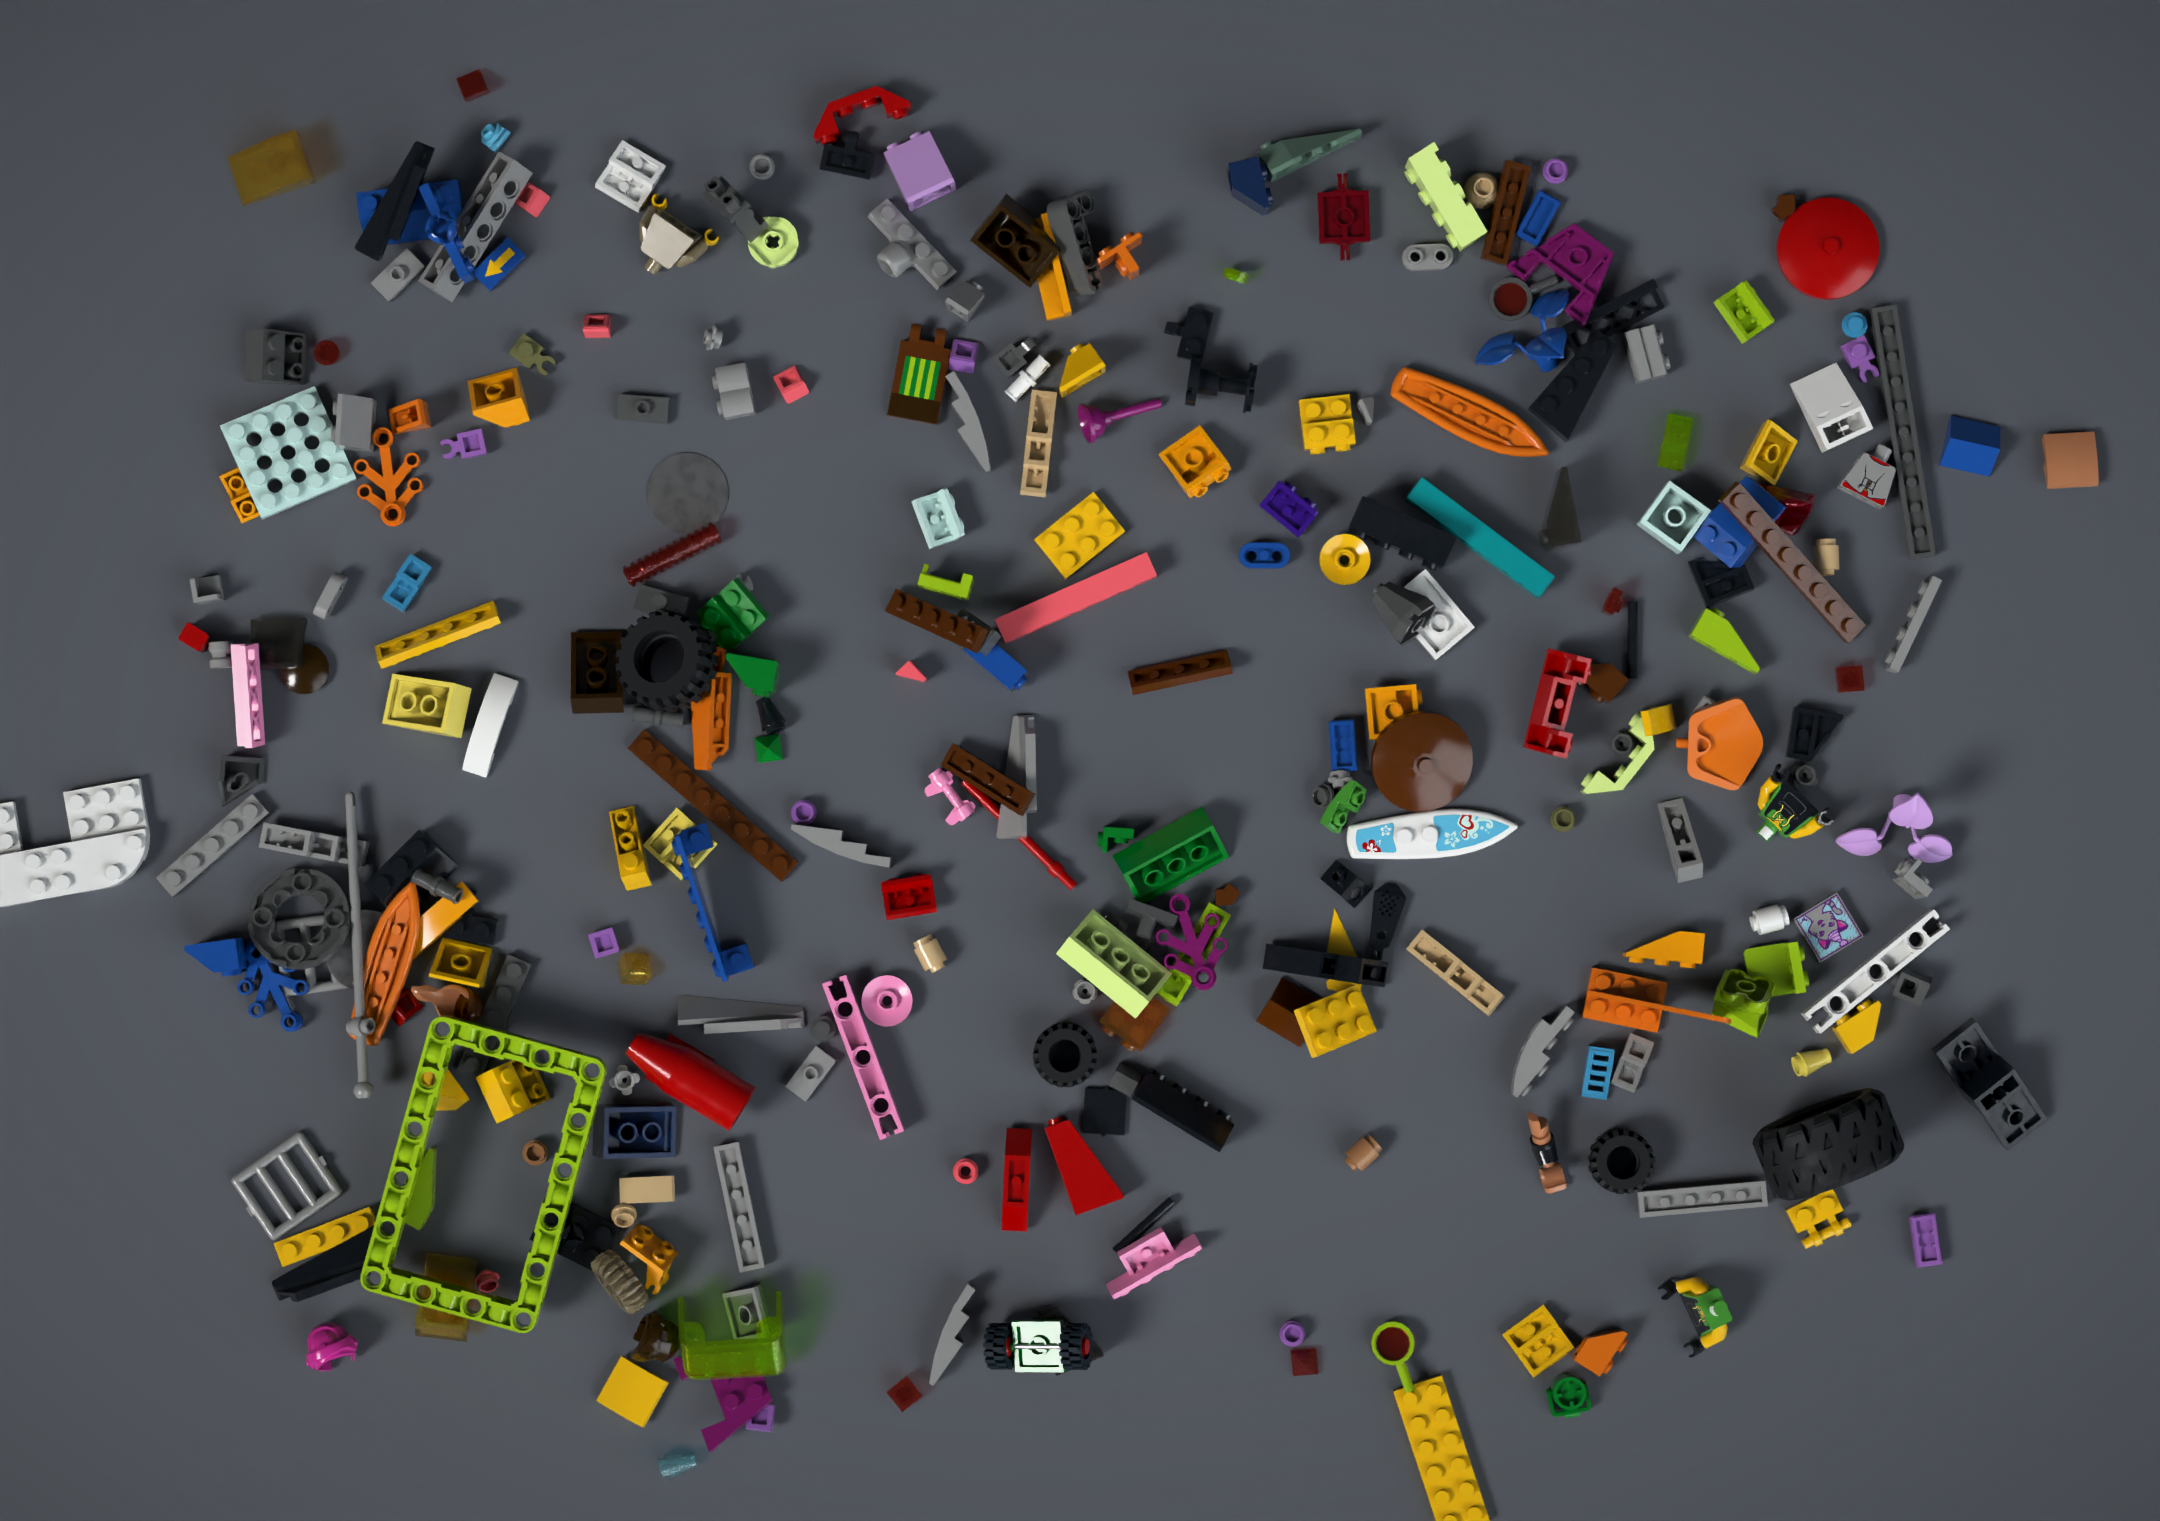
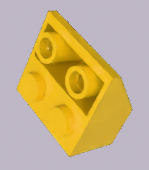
(512, 1089)

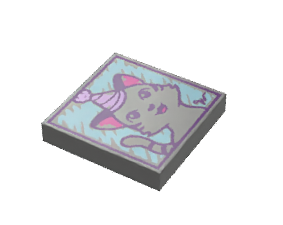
(1827, 927)

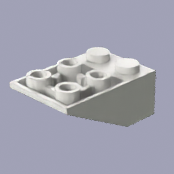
(1831, 407)

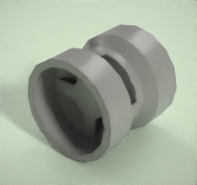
(220, 654)

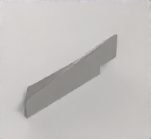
(1022, 769)
(737, 1015)

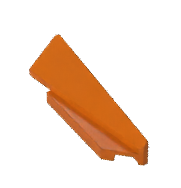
(712, 718)

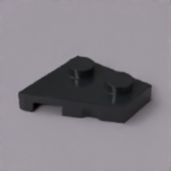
(1720, 582)
(1809, 732)

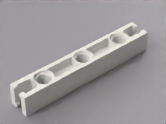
(1889, 958)

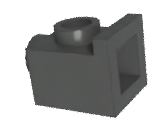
(1912, 994)

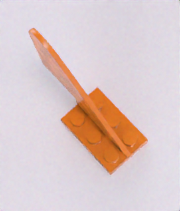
(1630, 1001)

